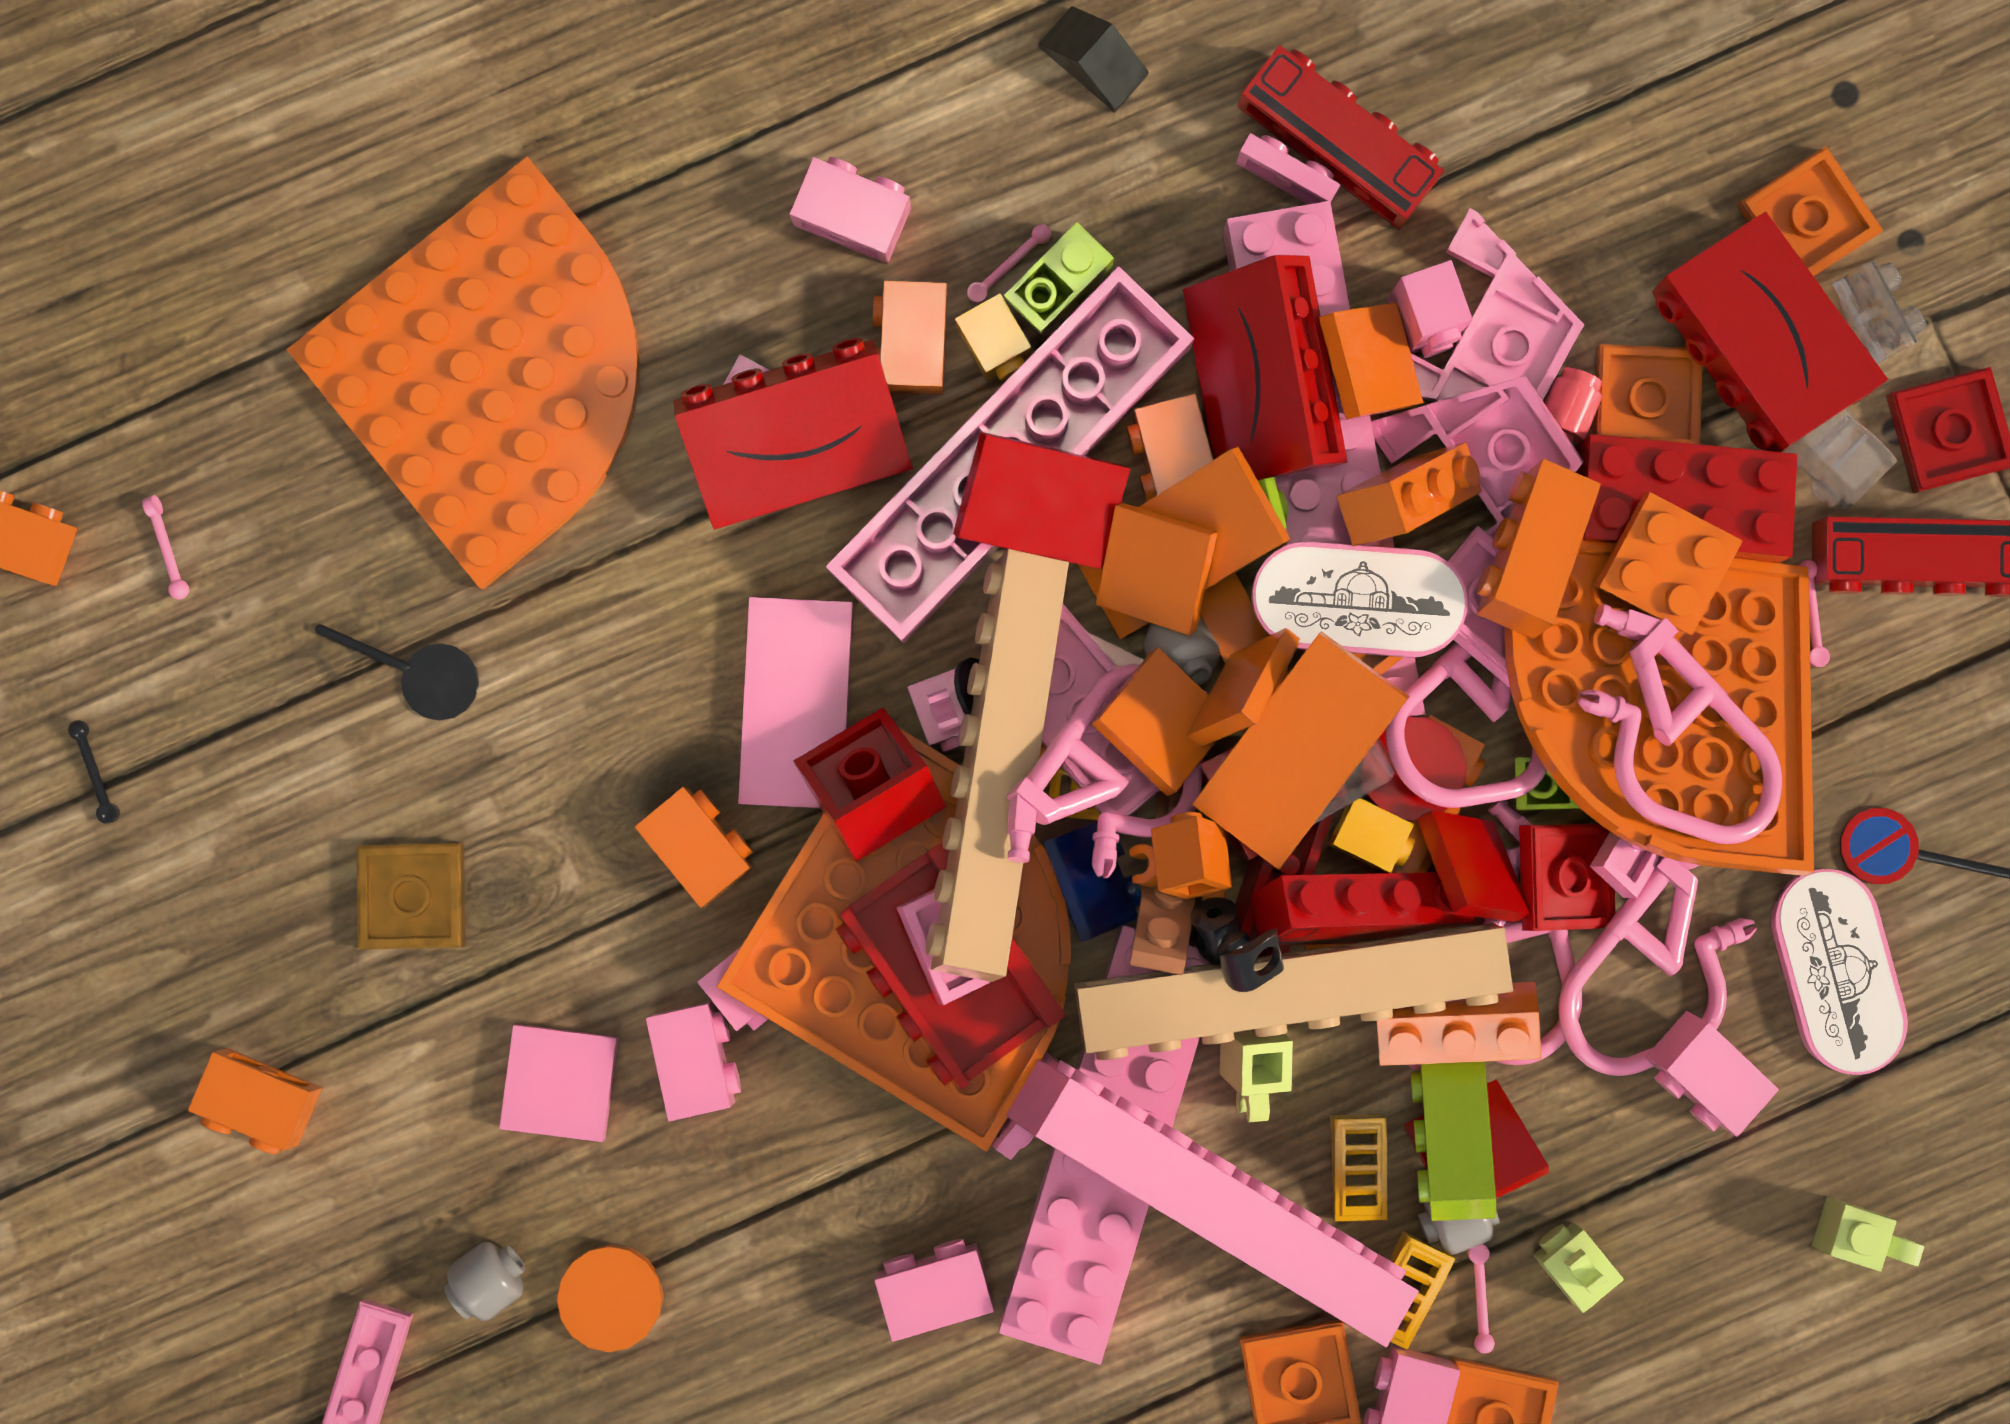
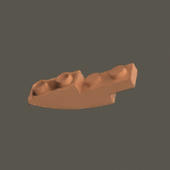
(1162, 919)

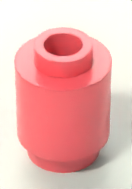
(1574, 402)

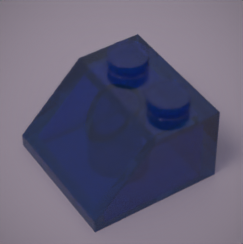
(1092, 901)

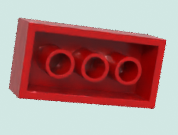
(1728, 487)

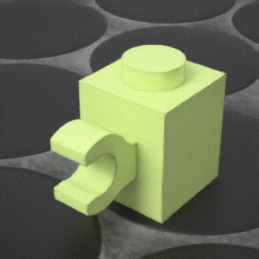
(1255, 1069)
(1862, 1236)
(1577, 1265)

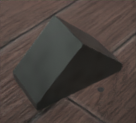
(1095, 56)

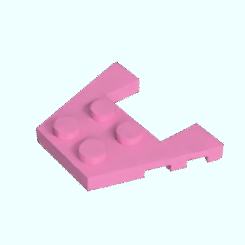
(1515, 329)
(1504, 431)

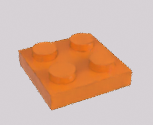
(1668, 562)

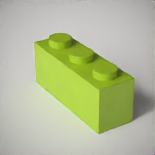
(1456, 1141)

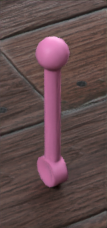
(977, 291)
(153, 508)
(1818, 655)
(1484, 1341)

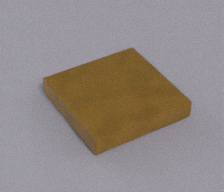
(410, 896)

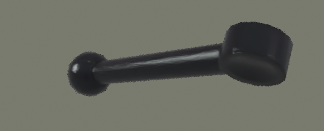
(107, 811)

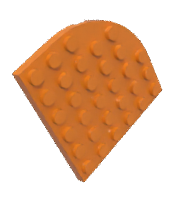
(488, 371)
(1750, 644)
(815, 988)

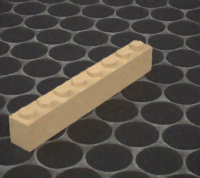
(1001, 749)
(1312, 988)

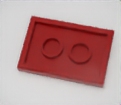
(1040, 500)

